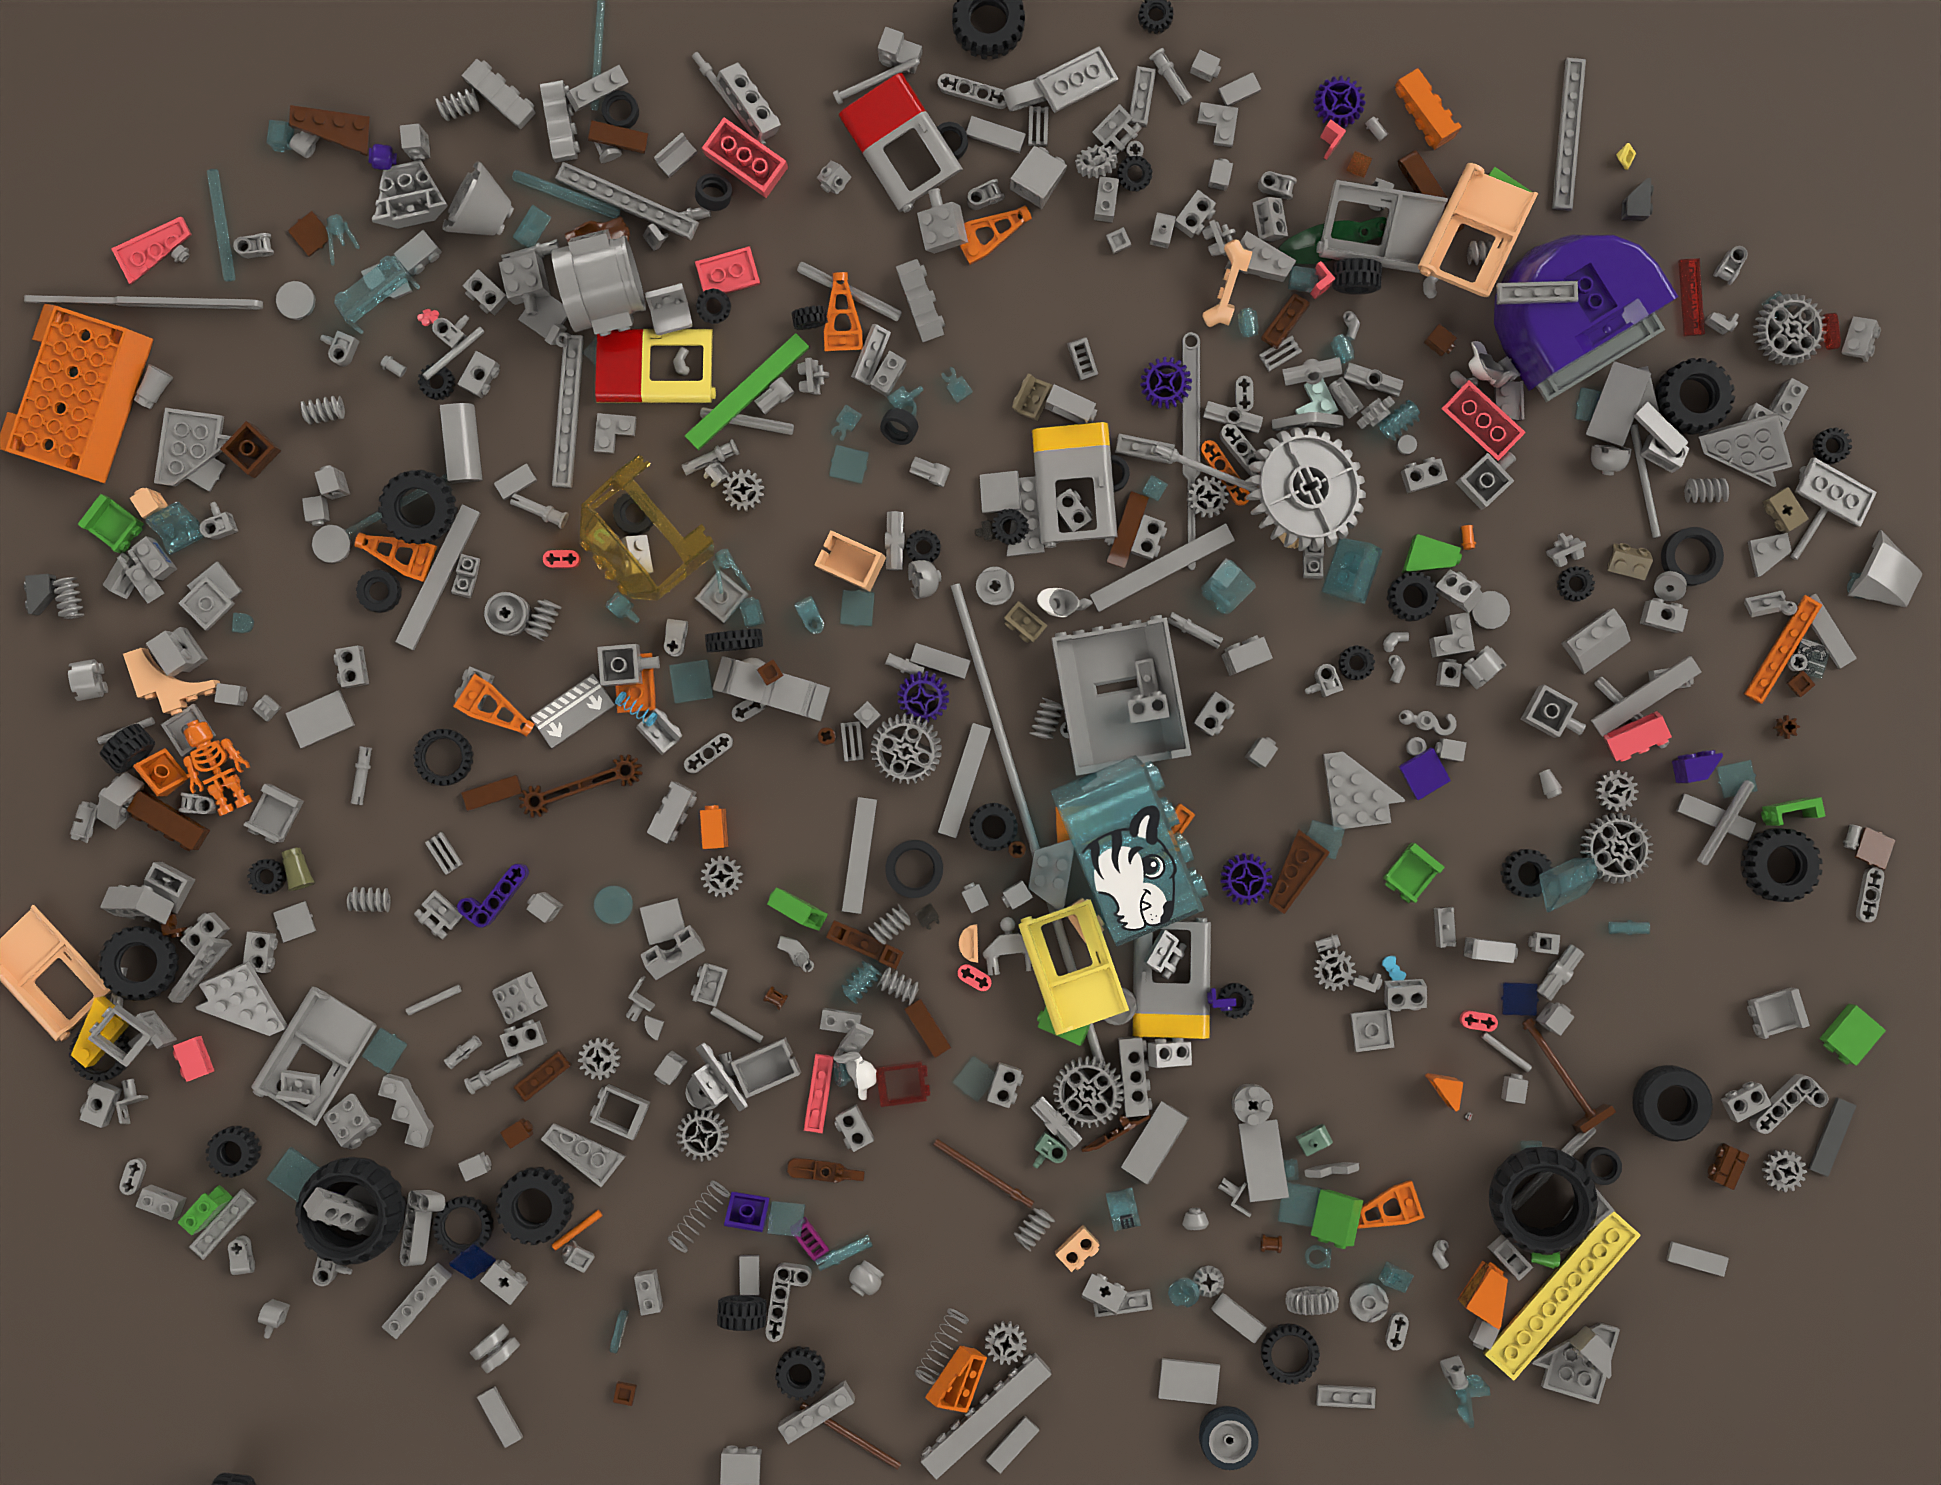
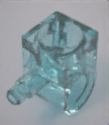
(902, 398)
(621, 607)

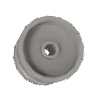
(496, 611)
(495, 1349)

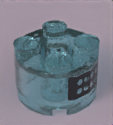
(1123, 1209)

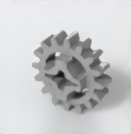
(1096, 161)
(1375, 412)
(752, 489)
(1207, 489)
(1614, 783)
(721, 867)
(1330, 978)
(599, 1066)
(1780, 1179)
(997, 1340)

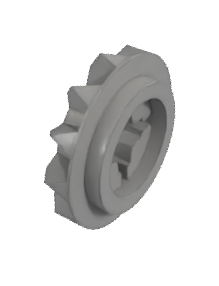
(1201, 1276)

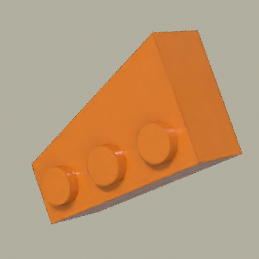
(958, 1380)

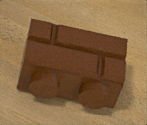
(1727, 1166)

